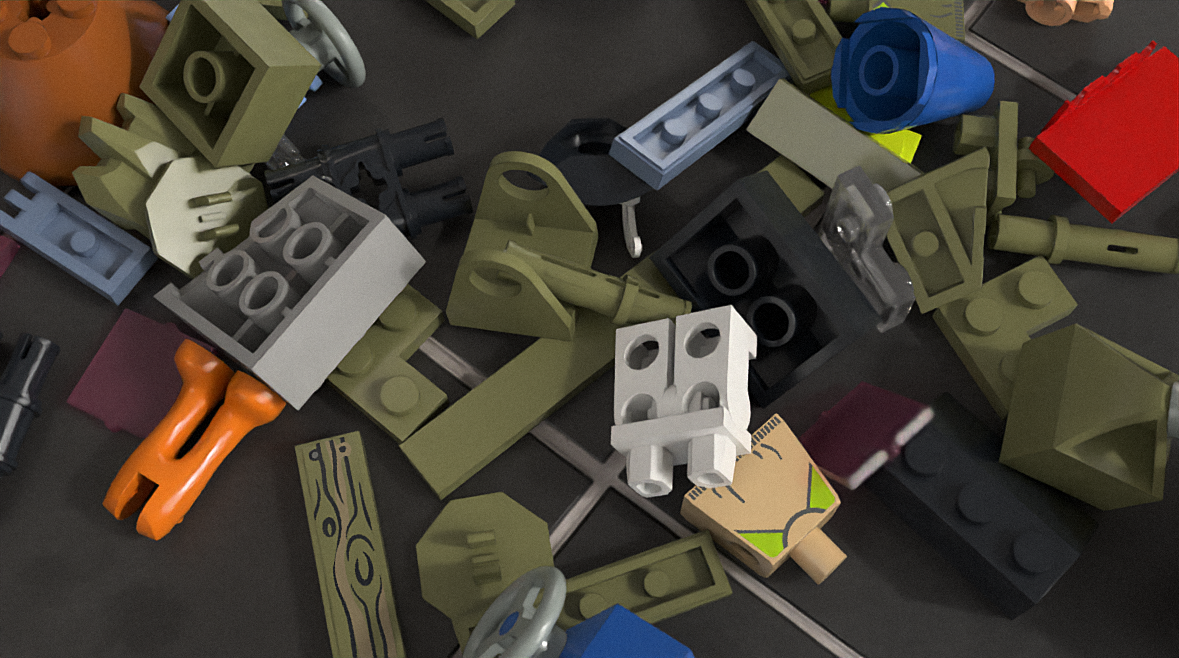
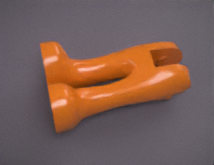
(155, 460)

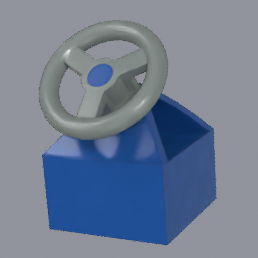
(521, 631)

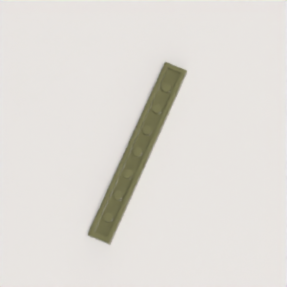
(545, 376)

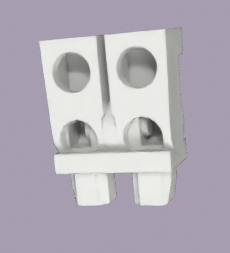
(683, 399)

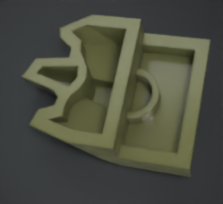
(130, 160)

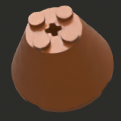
(65, 64)

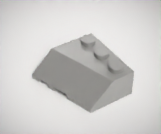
(298, 288)

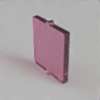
(133, 375)
(863, 433)

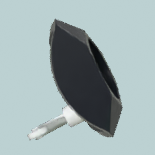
(596, 177)

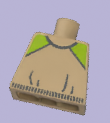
(771, 507)

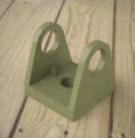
(542, 219)

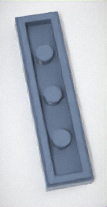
(699, 116)

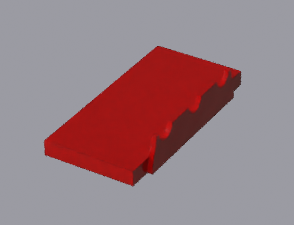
(1118, 133)

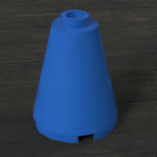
(906, 73)

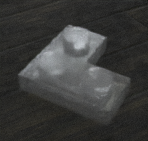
(854, 233)

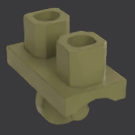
(1007, 164)

